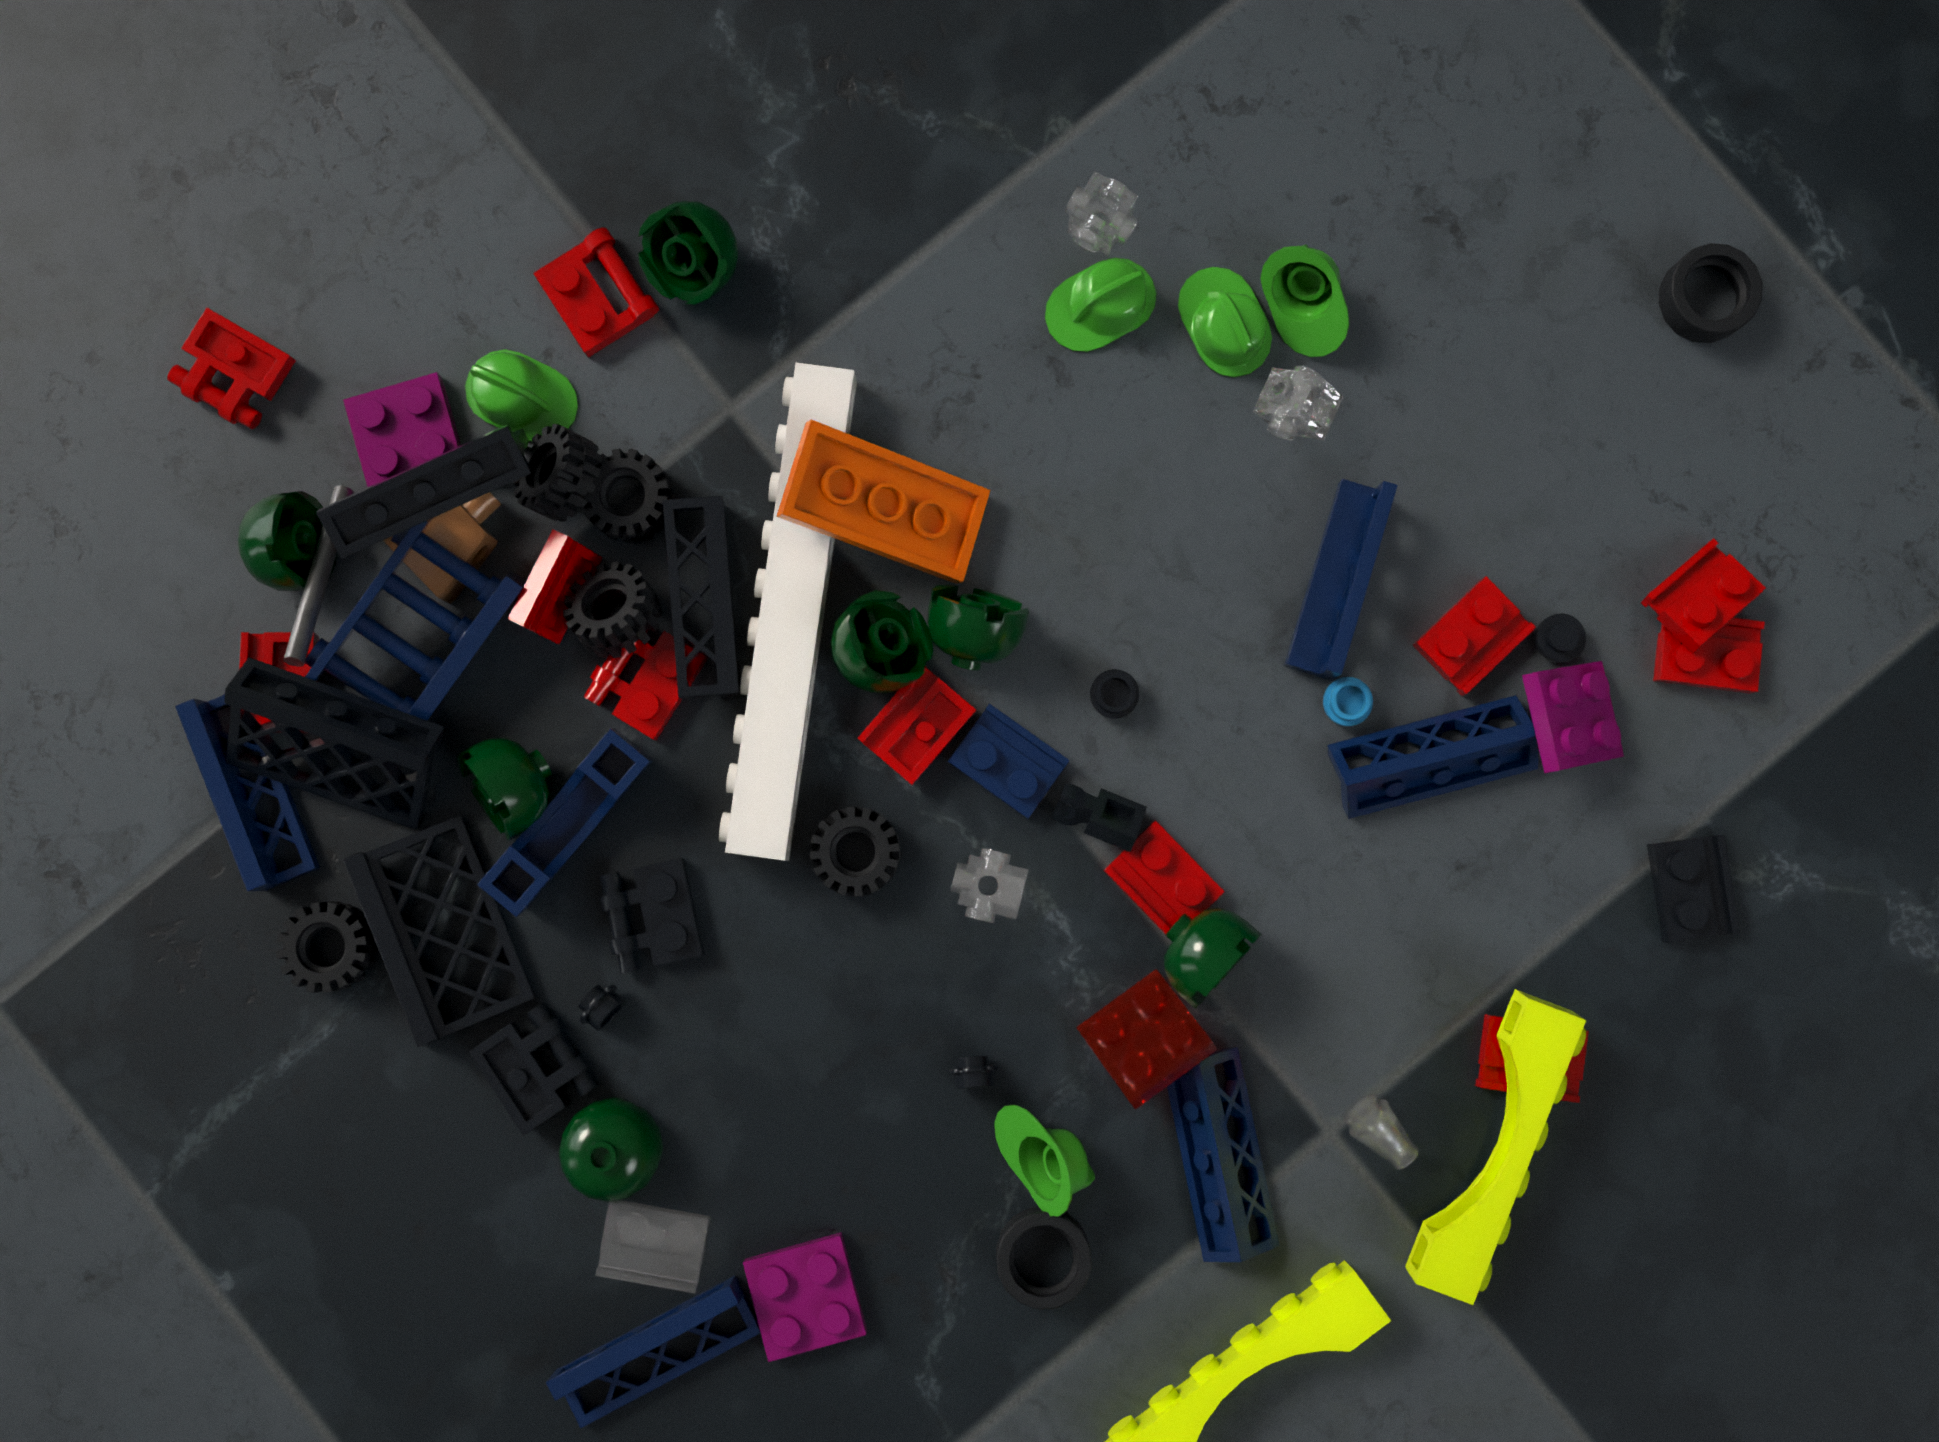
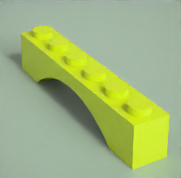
(1459, 1241)
(1327, 1316)

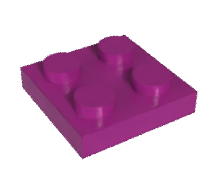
(401, 426)
(1573, 716)
(805, 1297)

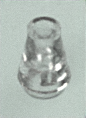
(1380, 1130)

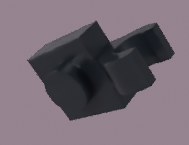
(1107, 816)

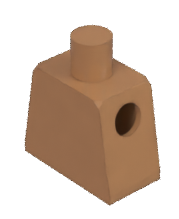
(463, 535)

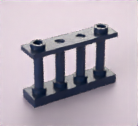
(464, 632)

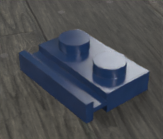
(1008, 761)

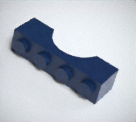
(565, 822)

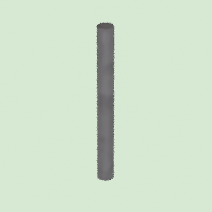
(313, 592)

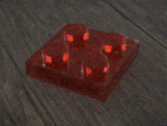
(1146, 1038)

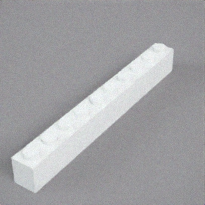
(784, 638)

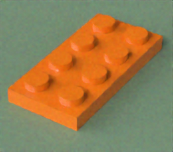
(883, 502)

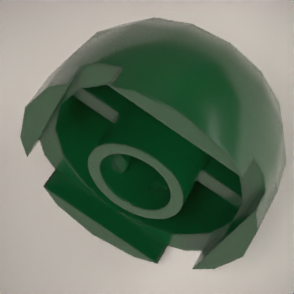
(688, 251)
(281, 539)
(975, 625)
(881, 643)
(507, 783)
(1205, 951)
(610, 1149)

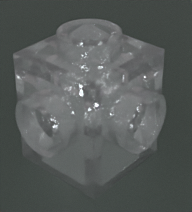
(1106, 200)
(1298, 403)
(1009, 890)

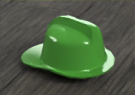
(1306, 299)
(1100, 304)
(1225, 321)
(520, 392)
(1045, 1160)

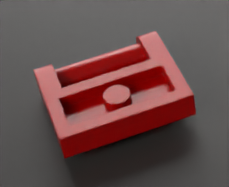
(582, 300)

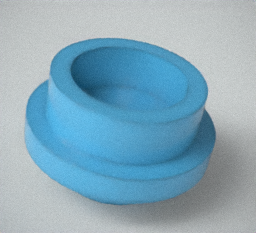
(1347, 701)

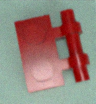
(240, 356)
(653, 692)

